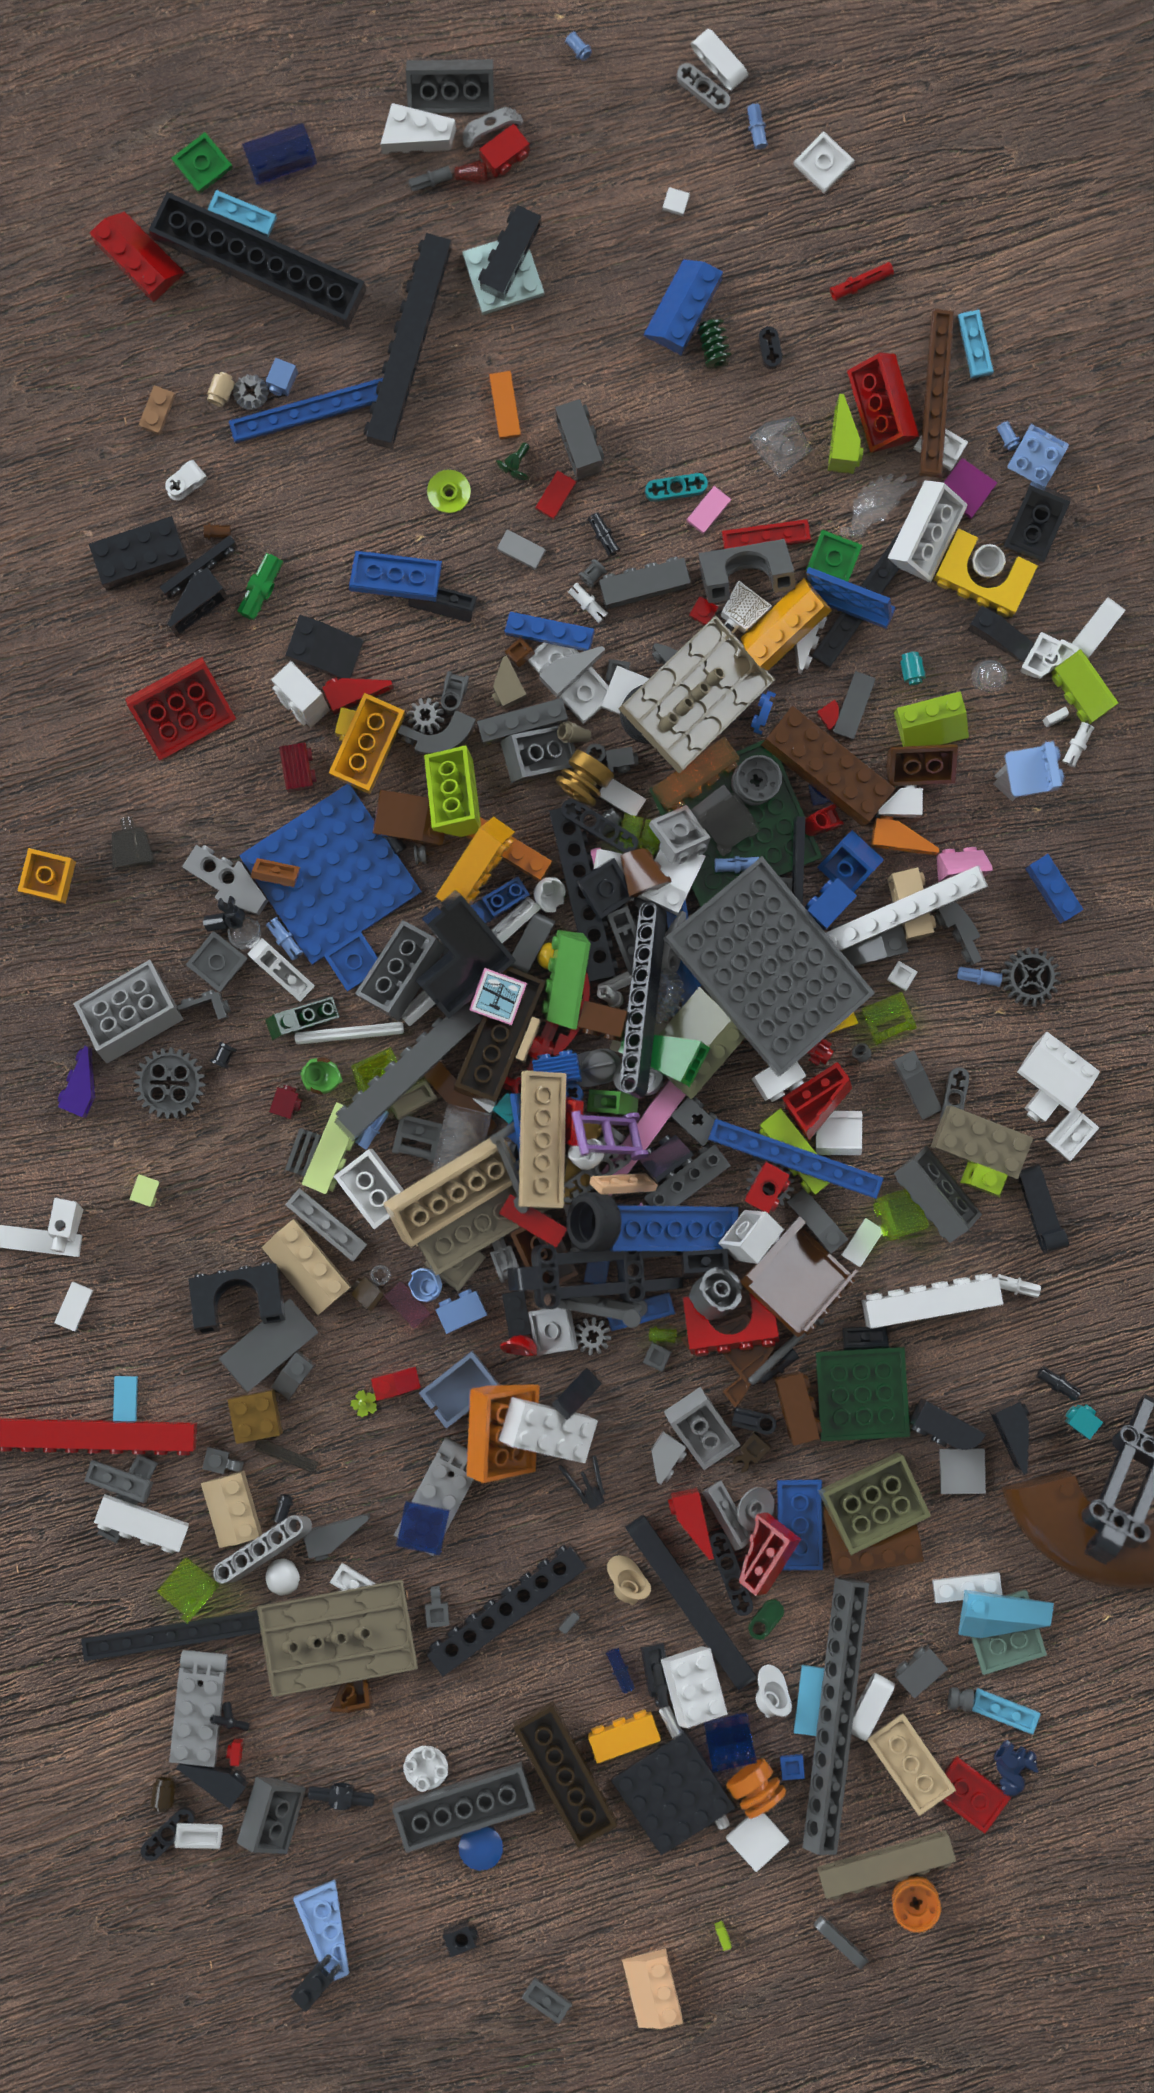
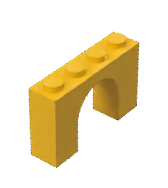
(1002, 598)

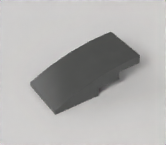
(268, 1347)

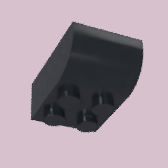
(944, 1427)

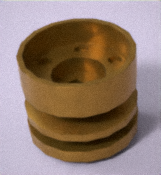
(584, 778)

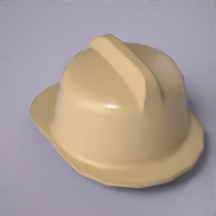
(628, 1580)

